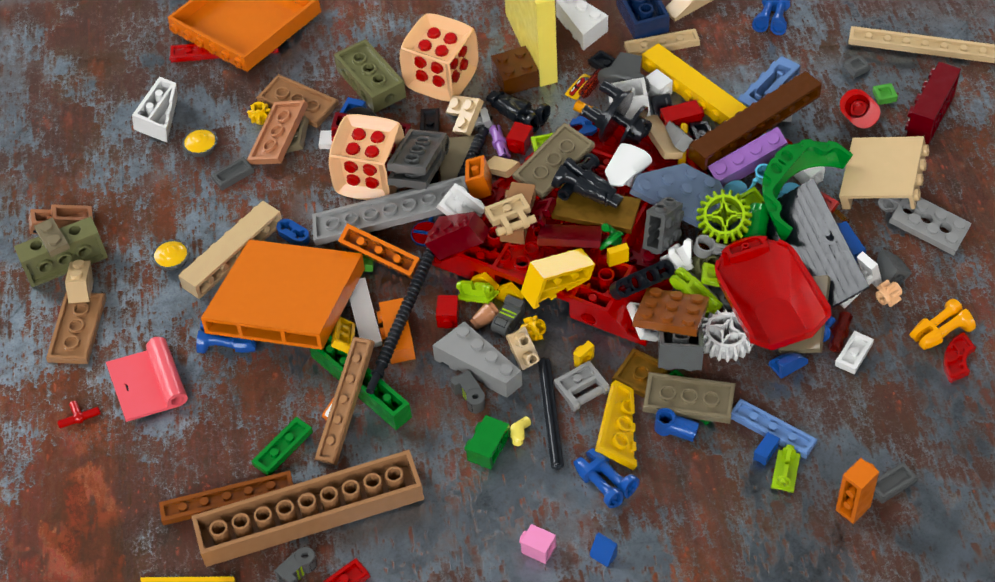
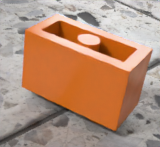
(478, 177)

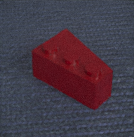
(455, 234)

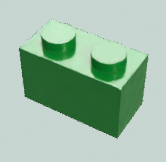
(487, 442)

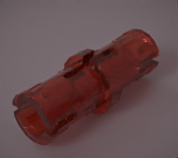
(840, 331)

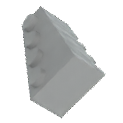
(467, 350)

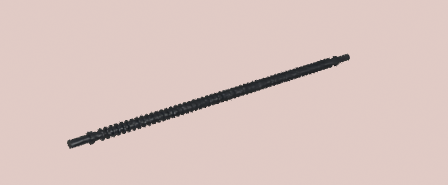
(416, 284)

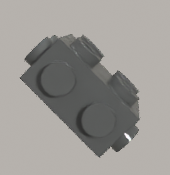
(663, 225)

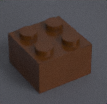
(515, 70)

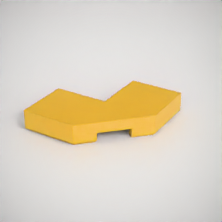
(505, 289)

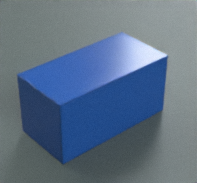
(766, 448)

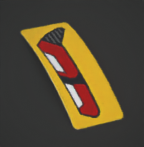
(573, 91)

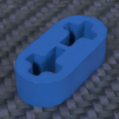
(295, 230)

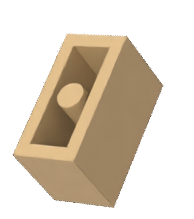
(79, 281)

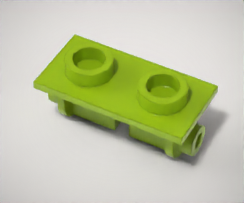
(480, 293)
(786, 469)

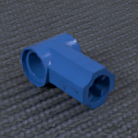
(676, 425)

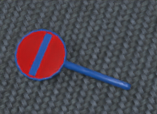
(420, 231)

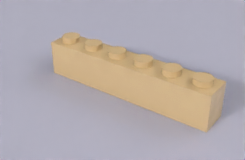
(221, 256)

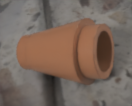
(484, 316)

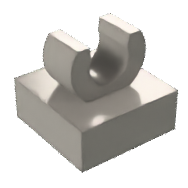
(484, 119)

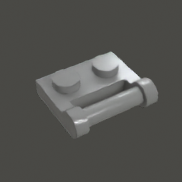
(578, 380)

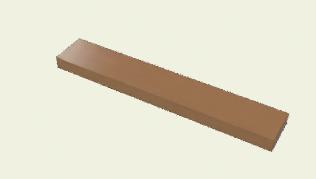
(344, 401)

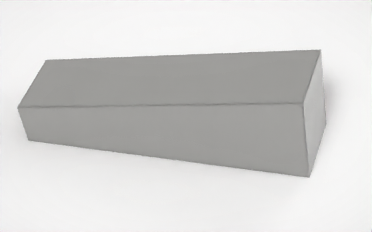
(678, 136)

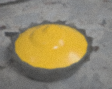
(200, 142)
(171, 255)

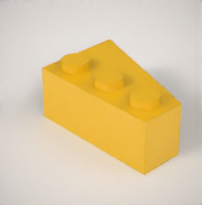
(554, 274)

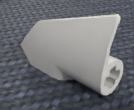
(626, 165)

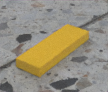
(343, 334)

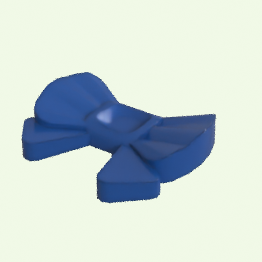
(587, 129)

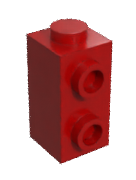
(682, 113)

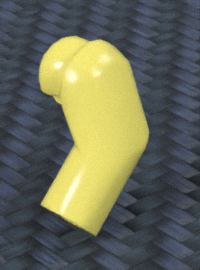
(517, 430)

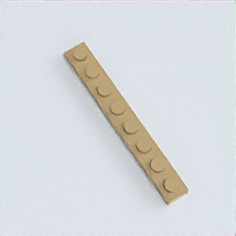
(922, 44)

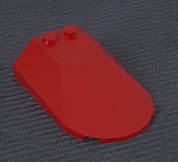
(771, 292)

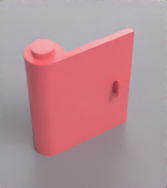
(151, 381)

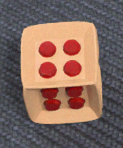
(439, 57)
(361, 156)

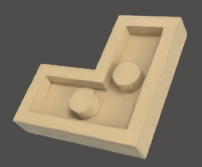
(467, 111)

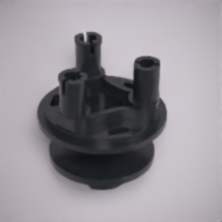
(615, 116)

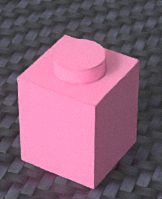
(537, 543)

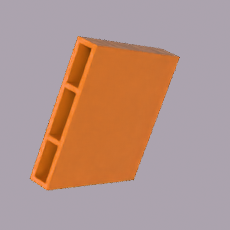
(284, 294)

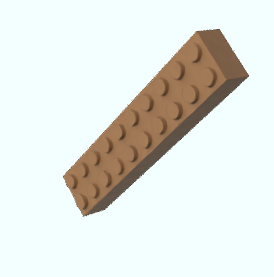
(307, 508)

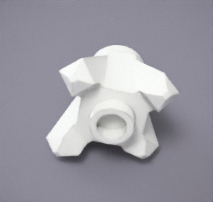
(680, 255)

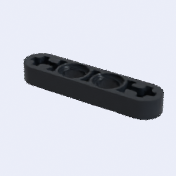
(642, 279)

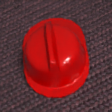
(859, 108)

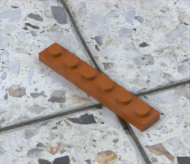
(186, 506)

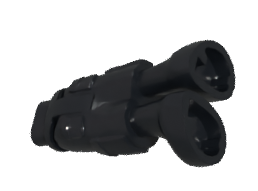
(519, 109)
(586, 184)

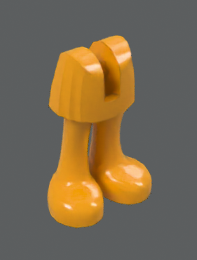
(928, 333)

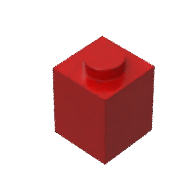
(519, 138)
(447, 311)

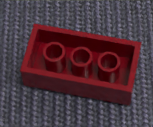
(933, 101)

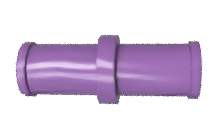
(499, 141)

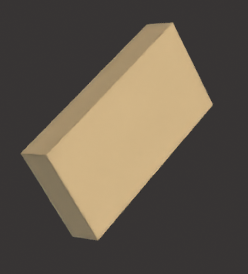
(503, 166)

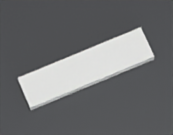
(364, 313)

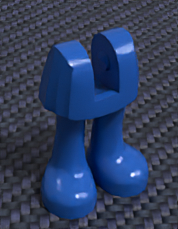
(778, 23)
(206, 340)
(600, 464)

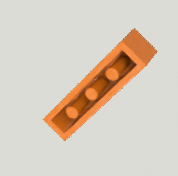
(379, 251)

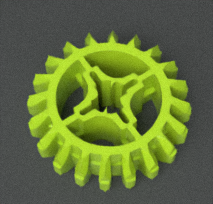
(731, 216)

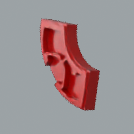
(955, 357)

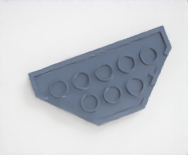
(684, 185)

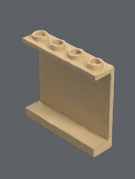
(884, 169)

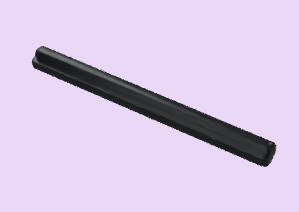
(550, 413)

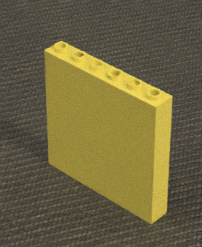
(536, 29)

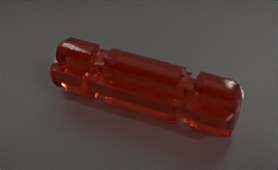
(590, 85)

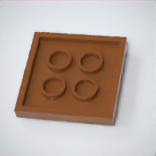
(671, 311)

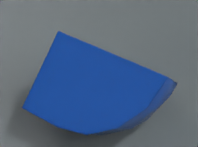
(787, 363)

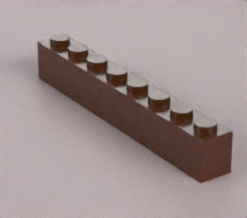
(754, 120)

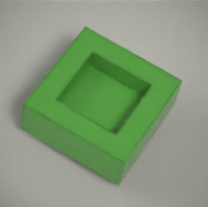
(885, 94)

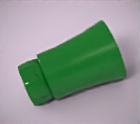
(759, 220)

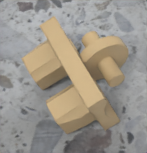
(522, 348)

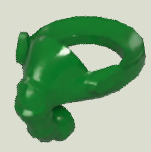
(614, 237)

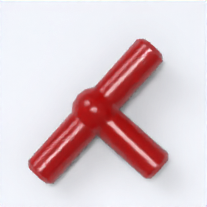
(78, 416)

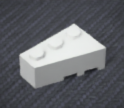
(582, 20)
(157, 110)

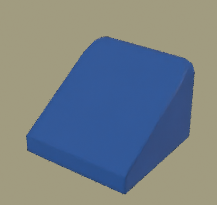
(603, 550)

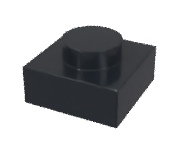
(660, 101)

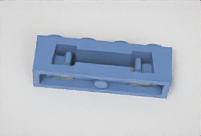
(781, 70)

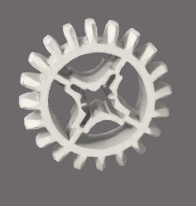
(714, 331)

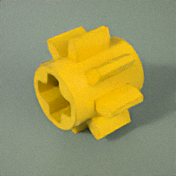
(258, 112)
(535, 327)

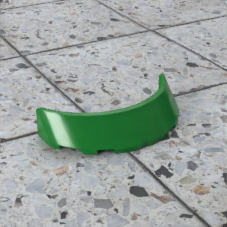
(792, 160)

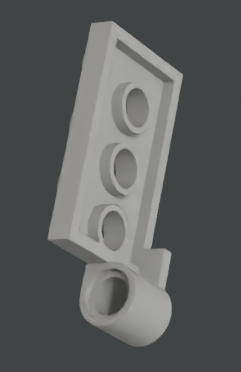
(930, 231)

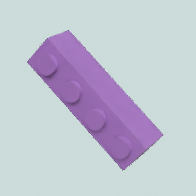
(747, 158)

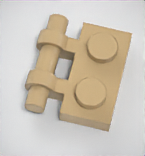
(507, 210)

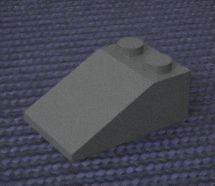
(680, 351)

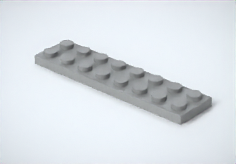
(382, 211)

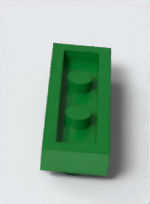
(282, 446)

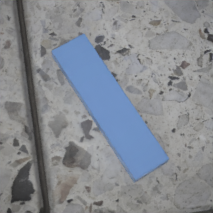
(763, 422)

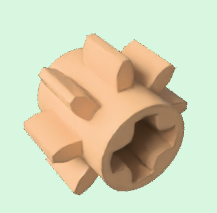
(889, 293)

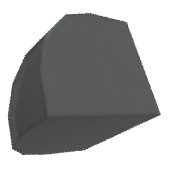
(891, 267)

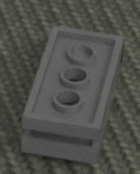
(417, 159)

